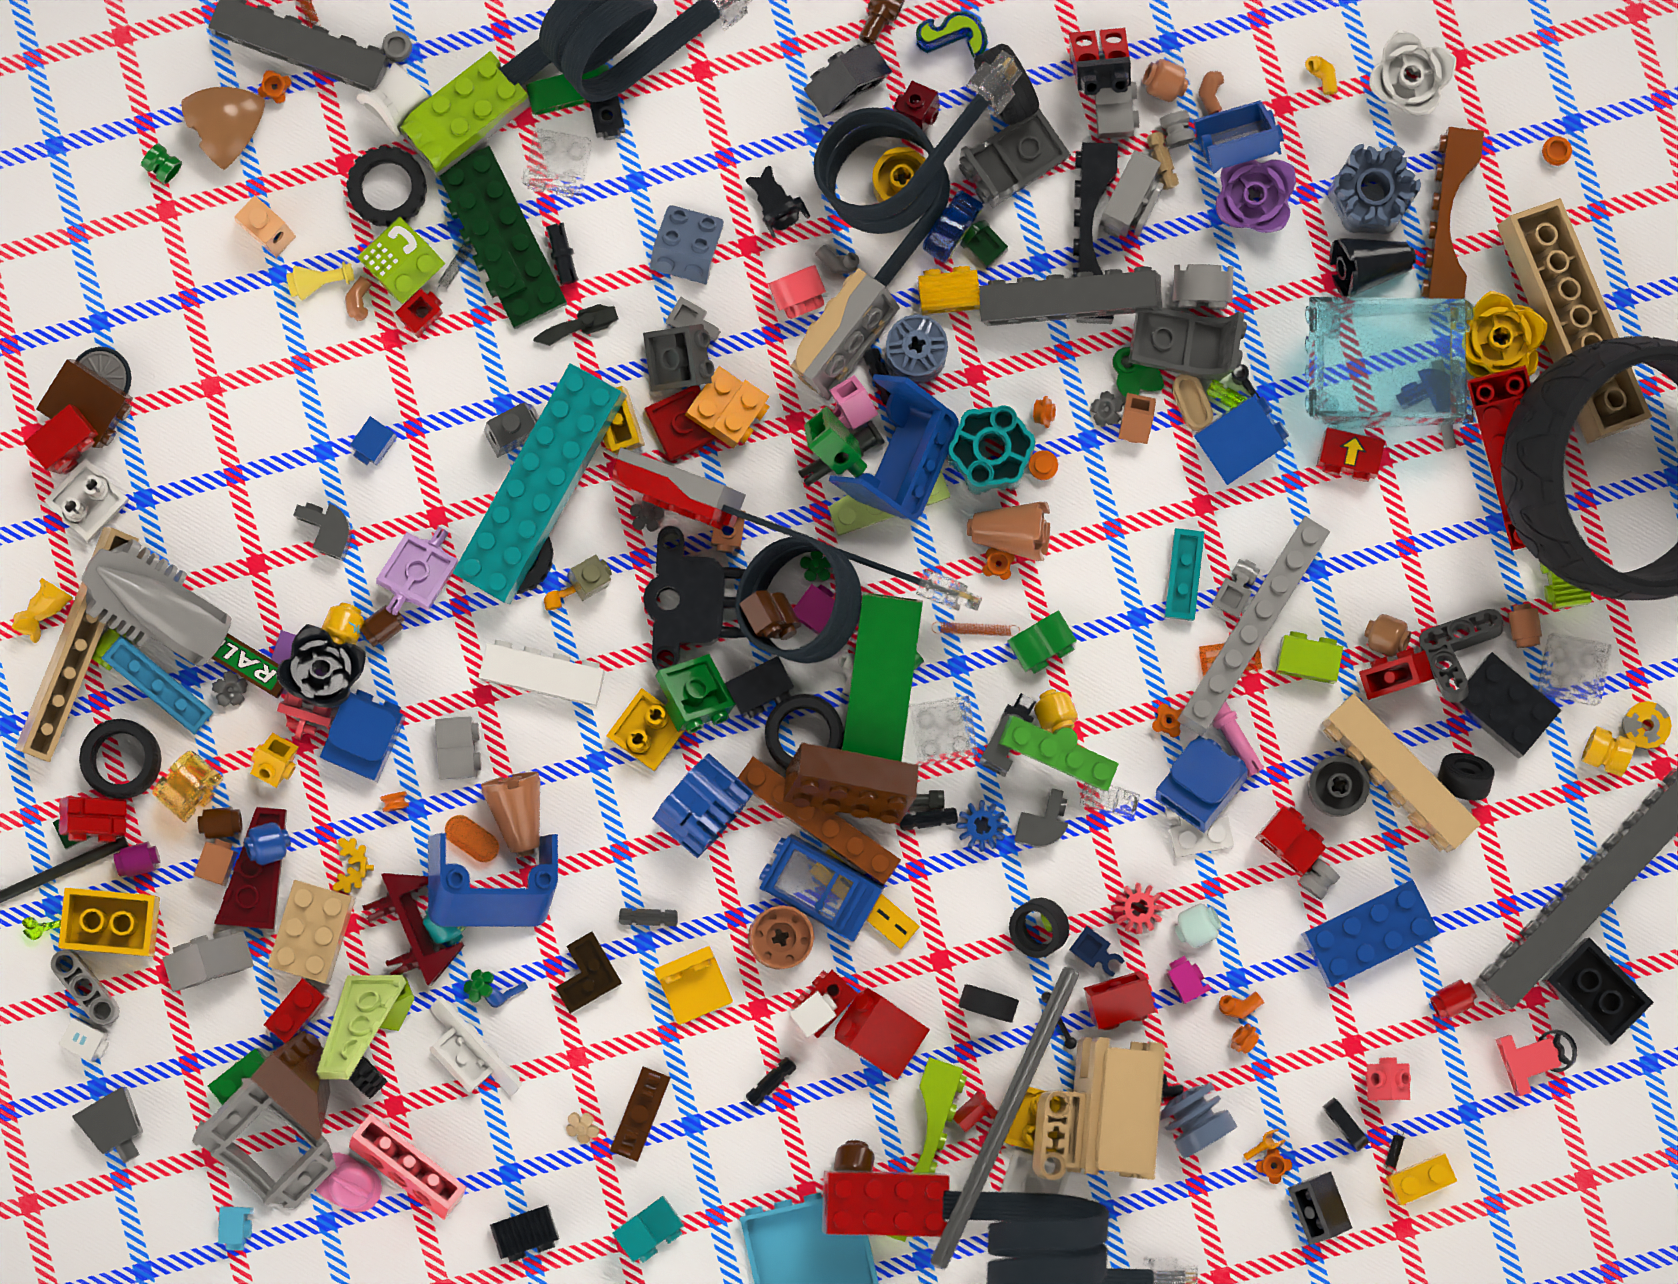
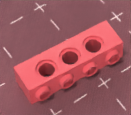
(407, 1166)

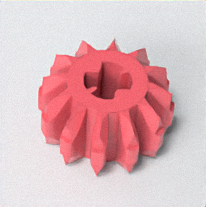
(1141, 918)

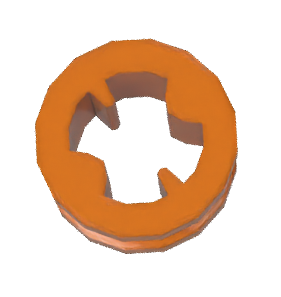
(394, 801)

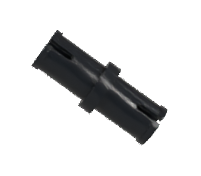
(562, 253)

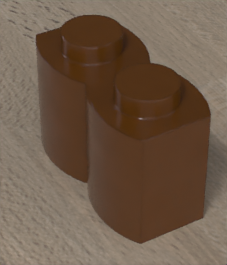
(770, 615)

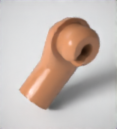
(1208, 90)

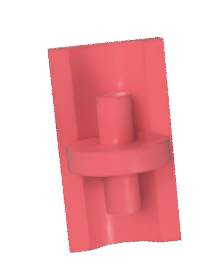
(293, 707)

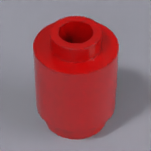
(1453, 999)

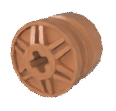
(788, 921)

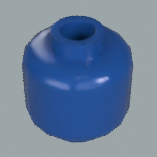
(267, 843)

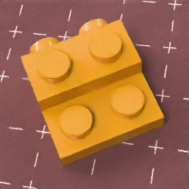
(728, 407)

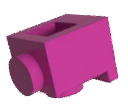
(1186, 979)

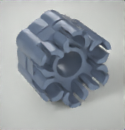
(1382, 167)

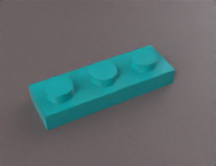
(1184, 574)

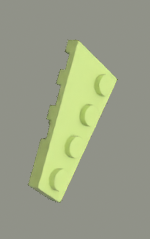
(852, 515)
(356, 1021)

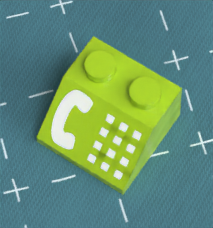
(400, 260)

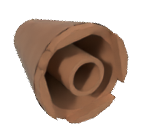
(1013, 529)
(516, 810)

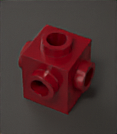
(919, 104)

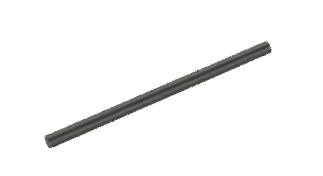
(1004, 1118)

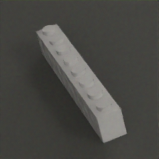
(1253, 626)

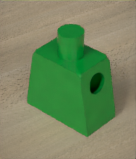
(834, 443)

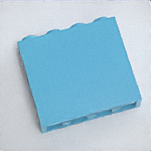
(791, 1248)

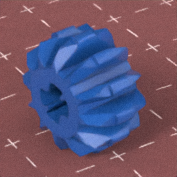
(971, 827)

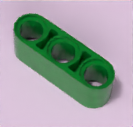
(556, 92)

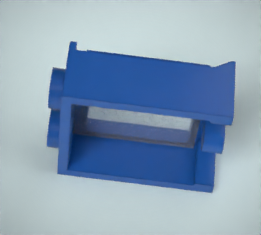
(1238, 135)

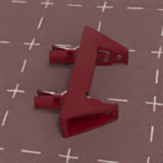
(421, 952)

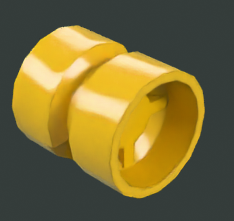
(1608, 751)

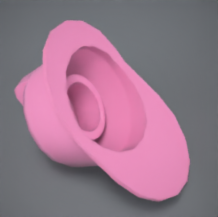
(351, 1185)

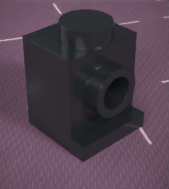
(607, 129)

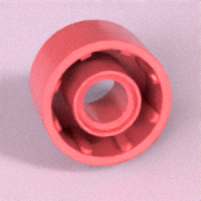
(798, 292)

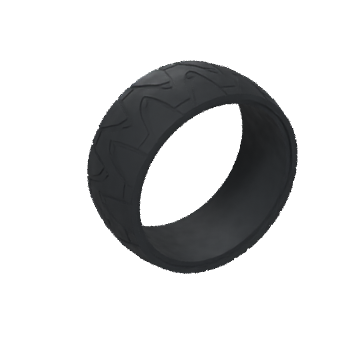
(1535, 467)

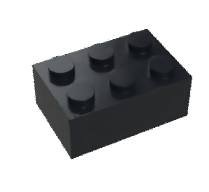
(1507, 705)
(1597, 991)

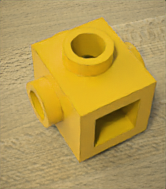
(274, 760)

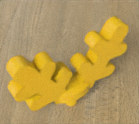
(355, 876)

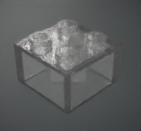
(1574, 669)
(943, 730)

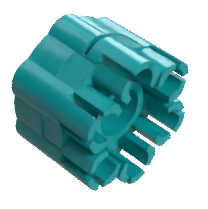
(983, 473)

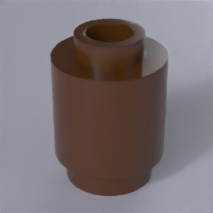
(381, 626)
(220, 822)

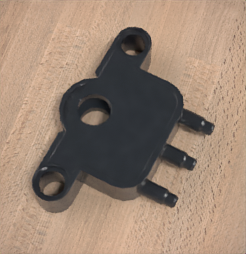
(701, 604)

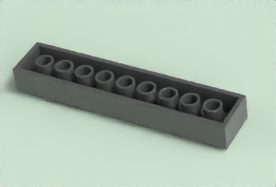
(1584, 897)

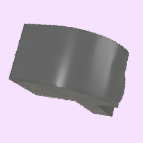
(334, 531)
(1046, 830)

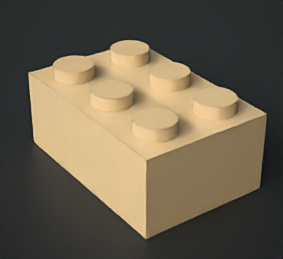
(311, 932)

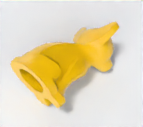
(42, 605)

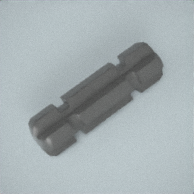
(648, 917)

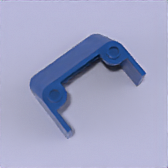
(913, 453)
(457, 905)

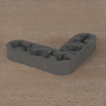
(1445, 650)

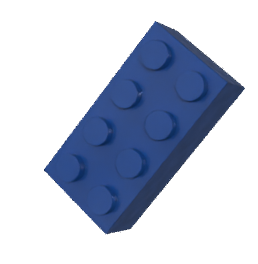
(1370, 933)

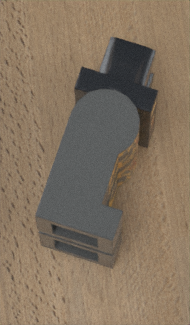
(995, 754)

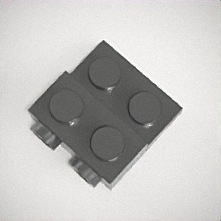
(678, 357)

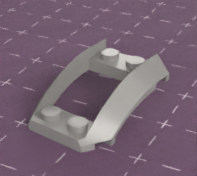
(233, 1118)

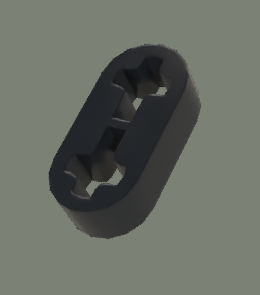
(1345, 1124)

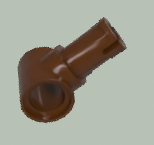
(880, 14)

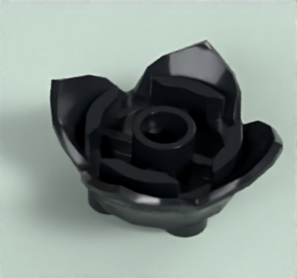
(316, 650)

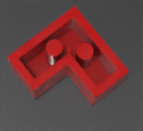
(62, 440)
(1290, 841)

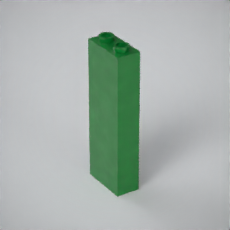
(882, 675)

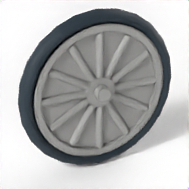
(109, 365)

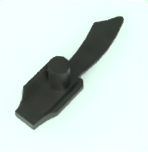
(589, 321)

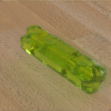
(1227, 396)

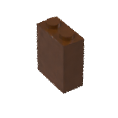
(94, 397)

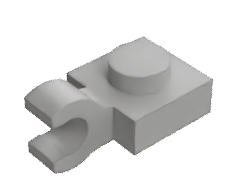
(687, 313)

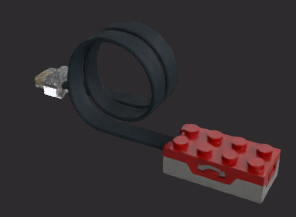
(1042, 1233)

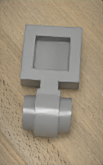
(1232, 595)

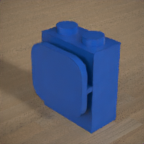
(1242, 438)
(363, 735)
(1202, 782)

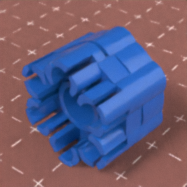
(702, 805)

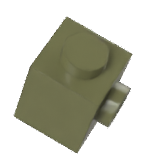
(590, 577)

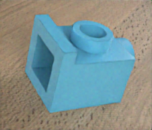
(234, 1226)

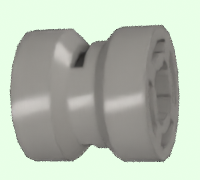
(1177, 128)
(1319, 879)

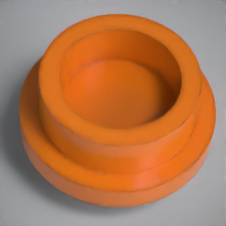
(1557, 150)
(1043, 465)

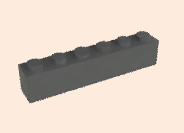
(299, 44)
(1070, 297)

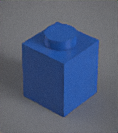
(372, 442)

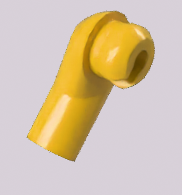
(1324, 71)

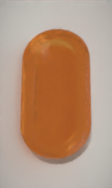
(472, 838)

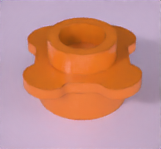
(271, 78)
(1044, 411)
(1002, 571)
(1160, 723)
(1244, 1038)
(1283, 1165)

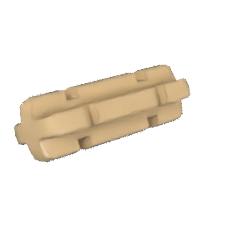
(1162, 154)

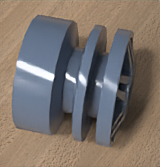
(908, 363)
(1197, 1120)

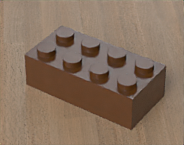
(850, 783)

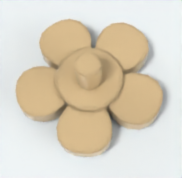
(582, 1127)

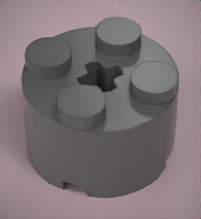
(1339, 768)

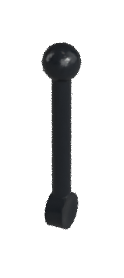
(1070, 1042)

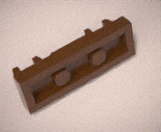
(640, 1114)

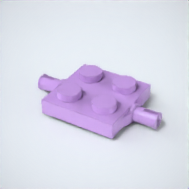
(417, 571)

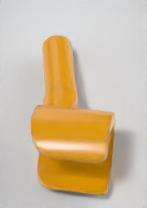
(552, 599)
(1267, 1143)

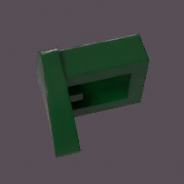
(983, 243)

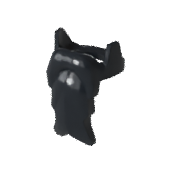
(778, 208)

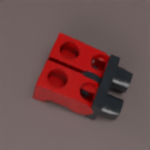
(1102, 65)

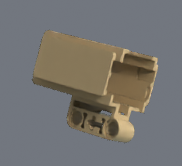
(1108, 1117)

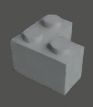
(207, 959)

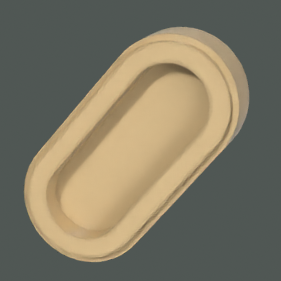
(1192, 402)

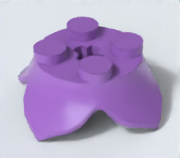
(1274, 181)

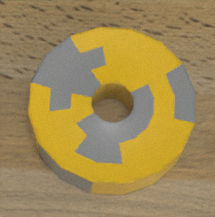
(1656, 716)

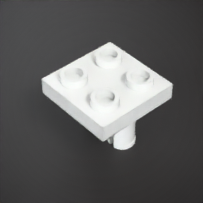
(87, 500)

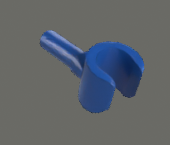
(496, 998)

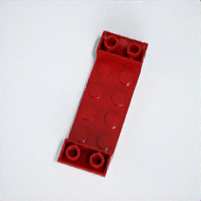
(1494, 402)

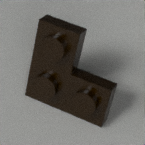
(596, 974)

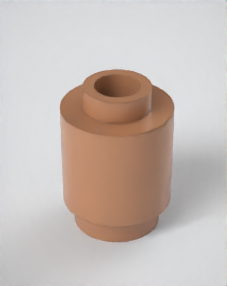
(1525, 625)

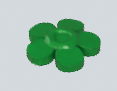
(815, 566)
(479, 985)

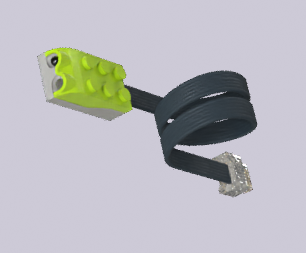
(576, 40)

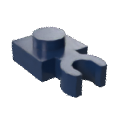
(1092, 949)

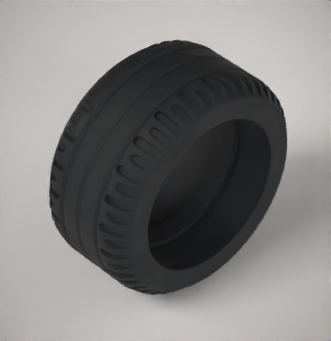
(1025, 99)
(793, 703)
(90, 749)

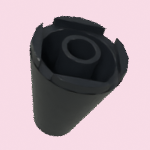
(1368, 263)

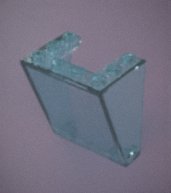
(1387, 361)

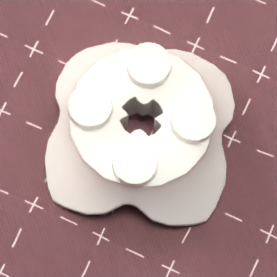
(1405, 53)

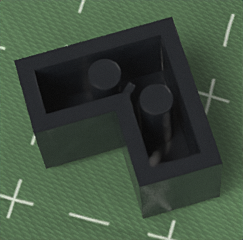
(846, 77)

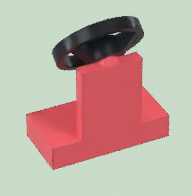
(1534, 1058)

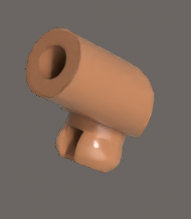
(354, 299)

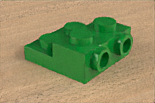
(695, 694)

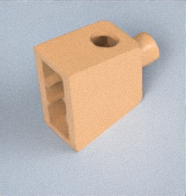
(264, 226)

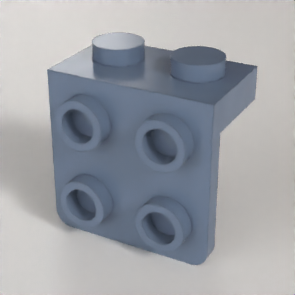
(686, 244)

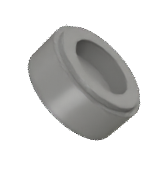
(397, 46)

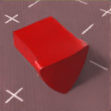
(973, 1111)

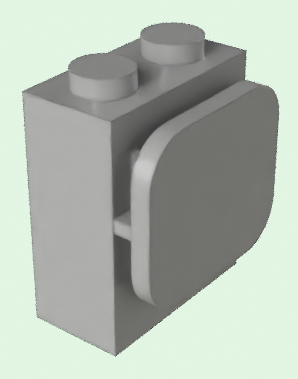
(1132, 197)

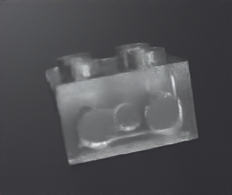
(557, 163)

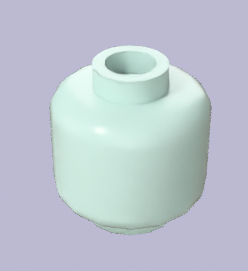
(1198, 925)

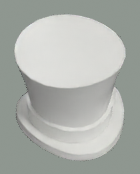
(393, 98)

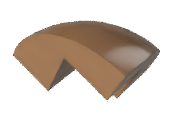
(223, 120)

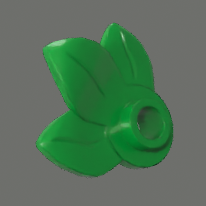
(1135, 377)

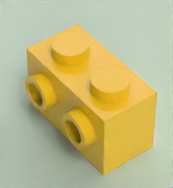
(624, 428)

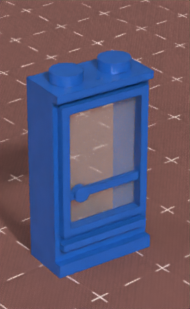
(820, 886)

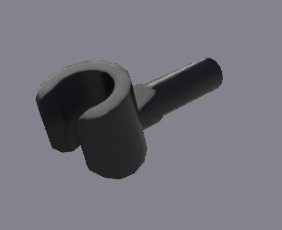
(1244, 381)

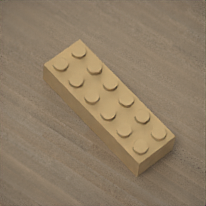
(1401, 774)

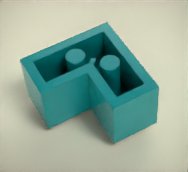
(648, 1229)

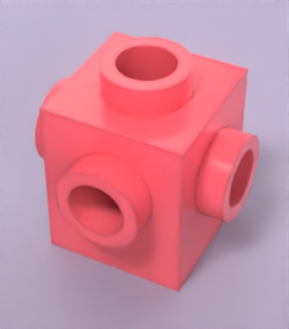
(1388, 1080)

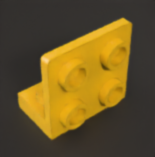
(693, 985)

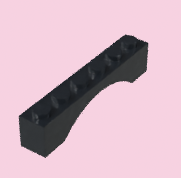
(1097, 172)

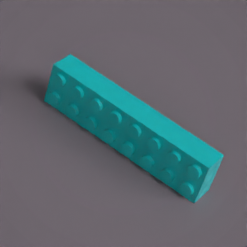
(539, 484)

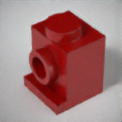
(408, 311)

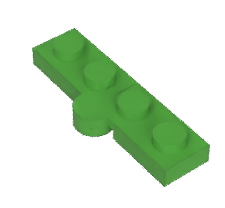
(1059, 752)

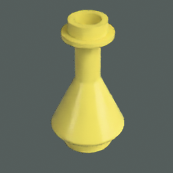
(305, 281)

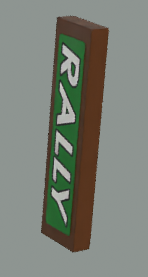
(249, 664)

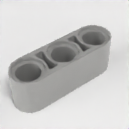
(71, 982)

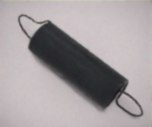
(1395, 1150)

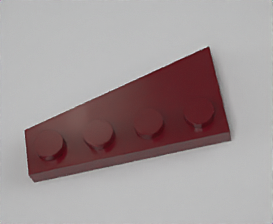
(253, 888)

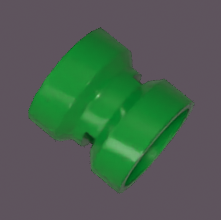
(161, 163)

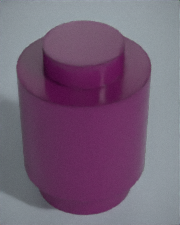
(136, 859)

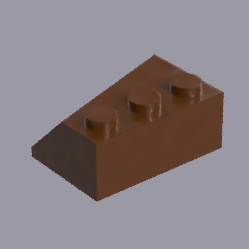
(293, 1081)

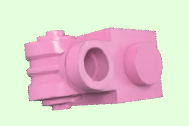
(852, 403)

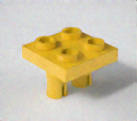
(645, 730)
(1023, 1127)

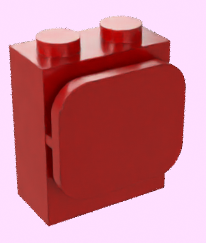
(880, 1032)

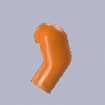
(1240, 1008)

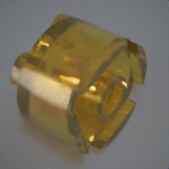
(187, 785)

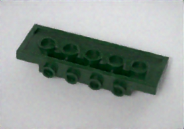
(501, 238)

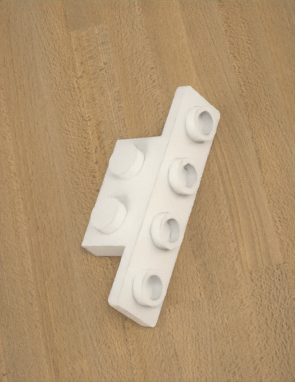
(467, 1054)

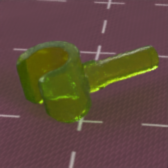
(35, 930)

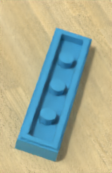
(157, 684)

